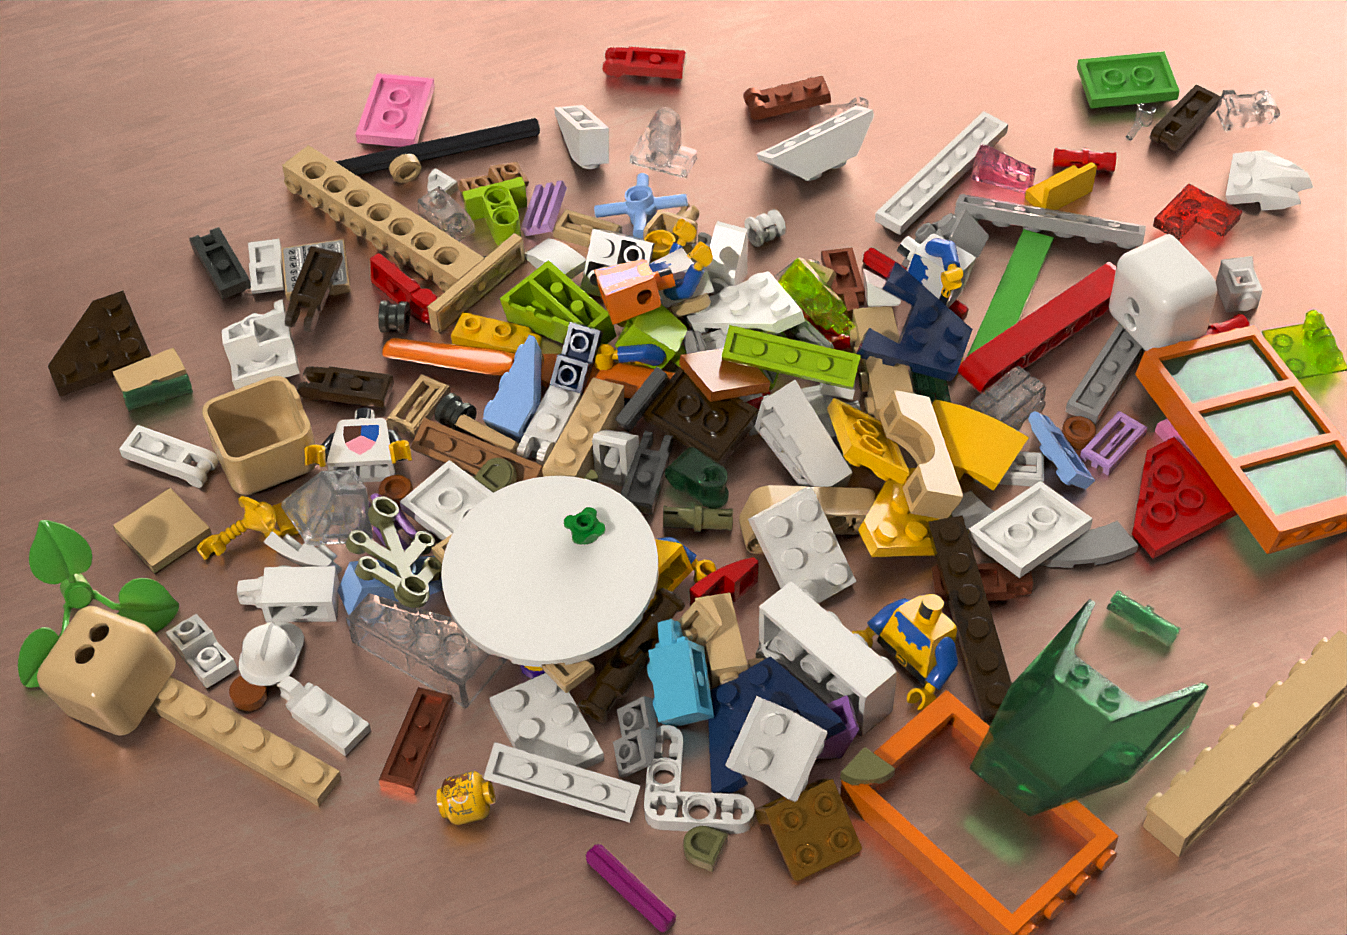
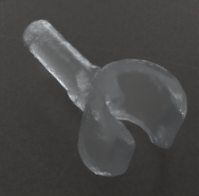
(1142, 118)

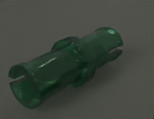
(157, 392)
(1143, 618)

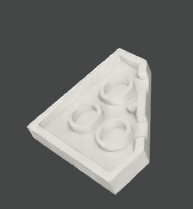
(749, 305)

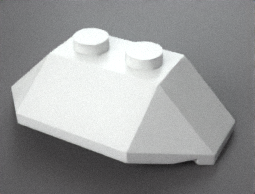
(821, 146)

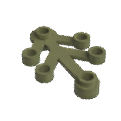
(408, 588)

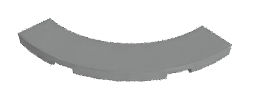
(1093, 546)

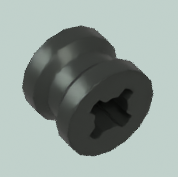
(394, 316)
(450, 410)

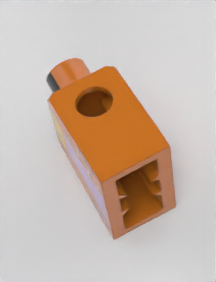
(632, 288)

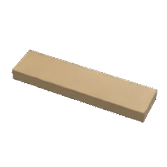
(476, 283)

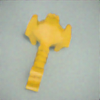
(257, 517)

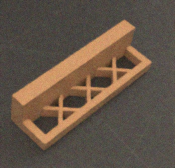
(466, 451)

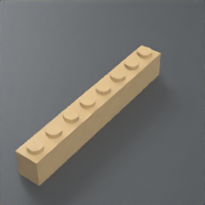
(1250, 748)

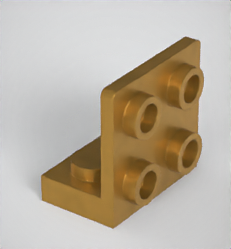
(812, 829)

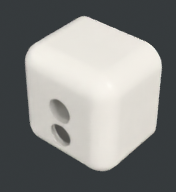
(1162, 294)

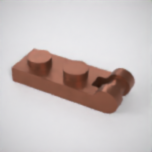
(787, 97)

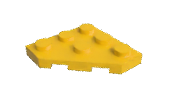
(891, 528)

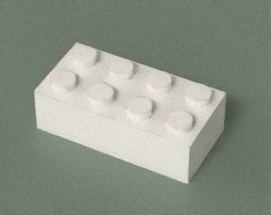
(827, 655)

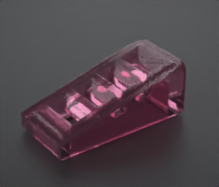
(994, 167)

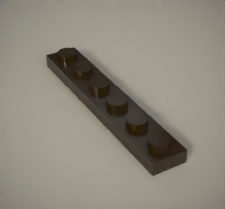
(970, 614)

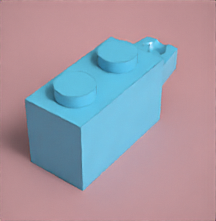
(679, 678)

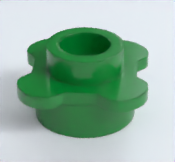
(587, 534)

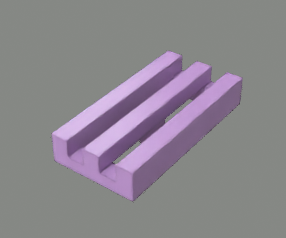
(539, 208)
(1100, 459)

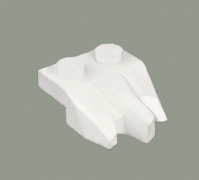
(1265, 179)

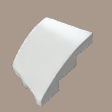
(260, 347)

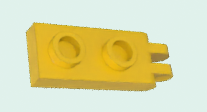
(490, 333)

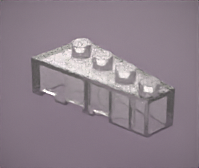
(423, 647)

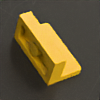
(1062, 187)

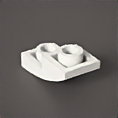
(303, 554)
(201, 650)

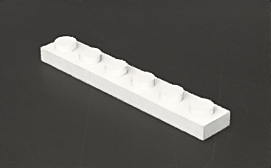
(940, 173)

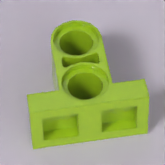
(498, 206)

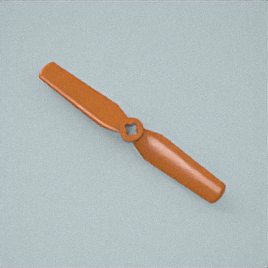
(498, 362)

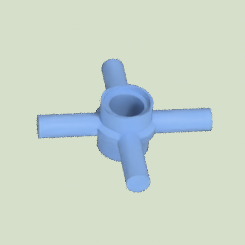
(640, 205)

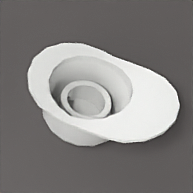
(270, 653)

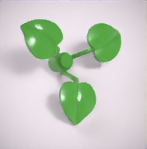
(60, 557)

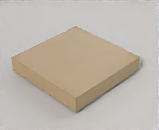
(162, 530)

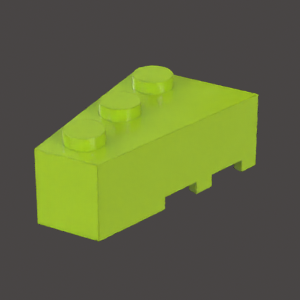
(550, 301)

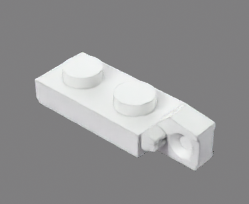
(323, 715)

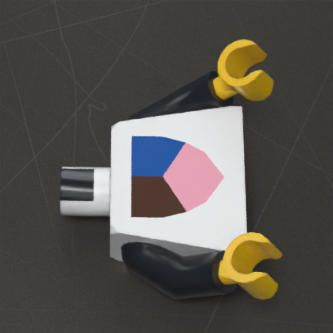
(361, 446)

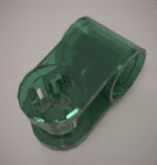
(699, 478)

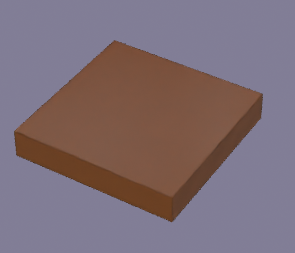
(722, 378)

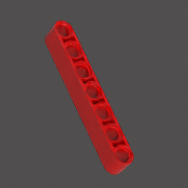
(1041, 330)

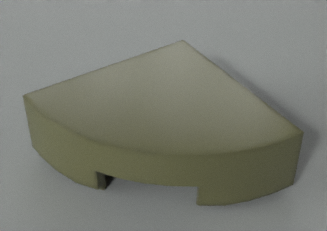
(867, 769)

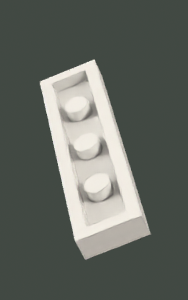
(562, 782)

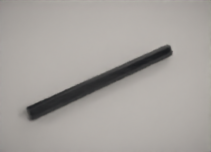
(444, 146)

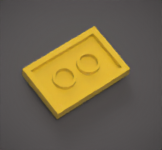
(866, 443)

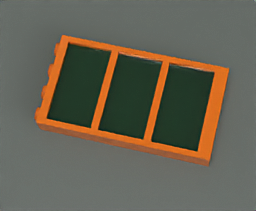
(1254, 434)

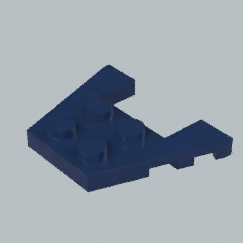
(932, 334)
(732, 705)

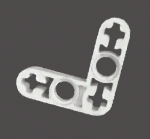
(672, 796)

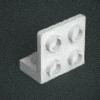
(777, 748)

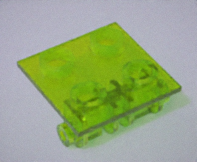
(1307, 347)

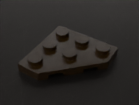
(98, 345)

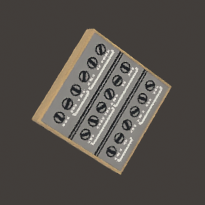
(294, 258)

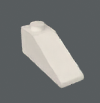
(584, 136)

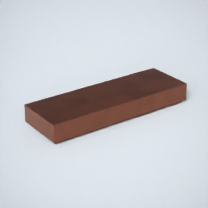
(416, 741)

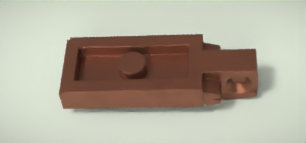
(848, 281)
(997, 582)

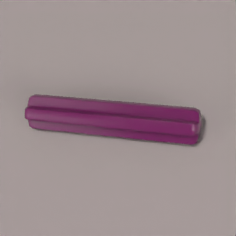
(631, 888)

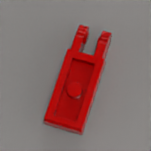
(644, 62)
(400, 287)

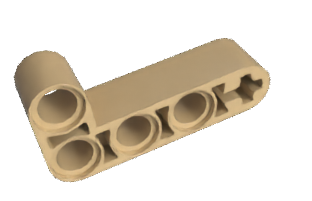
(842, 507)

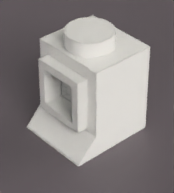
(1238, 284)

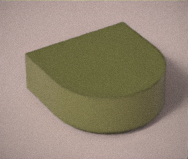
(496, 474)
(704, 846)

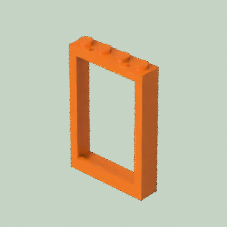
(940, 868)

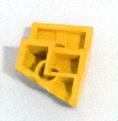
(977, 442)

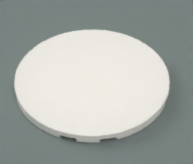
(532, 591)

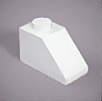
(729, 255)
(613, 455)

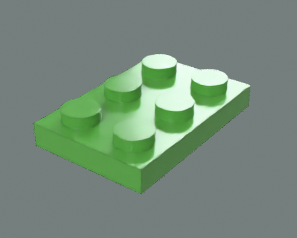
(1127, 79)

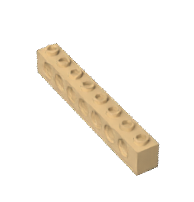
(378, 218)

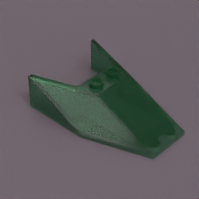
(1073, 730)

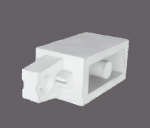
(293, 593)

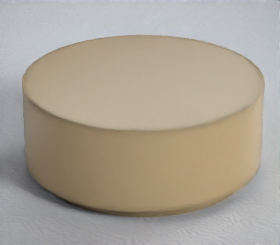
(405, 168)

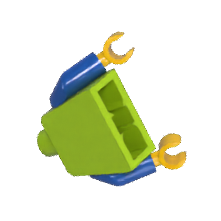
(647, 338)

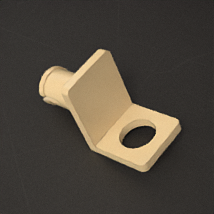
(665, 221)

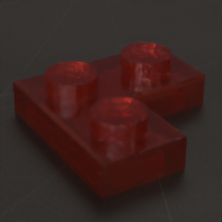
(1194, 207)

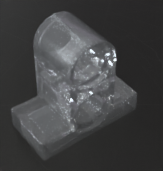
(662, 147)

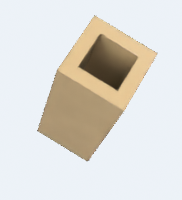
(725, 650)

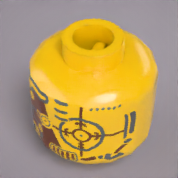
(465, 798)

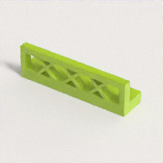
(791, 357)

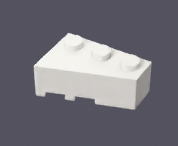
(801, 439)

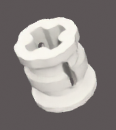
(760, 222)

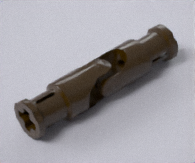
(615, 682)

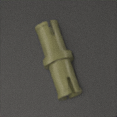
(697, 518)

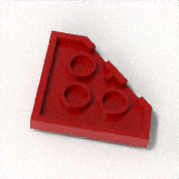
(1175, 499)

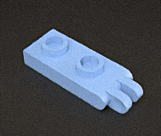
(1059, 450)

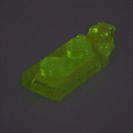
(815, 297)

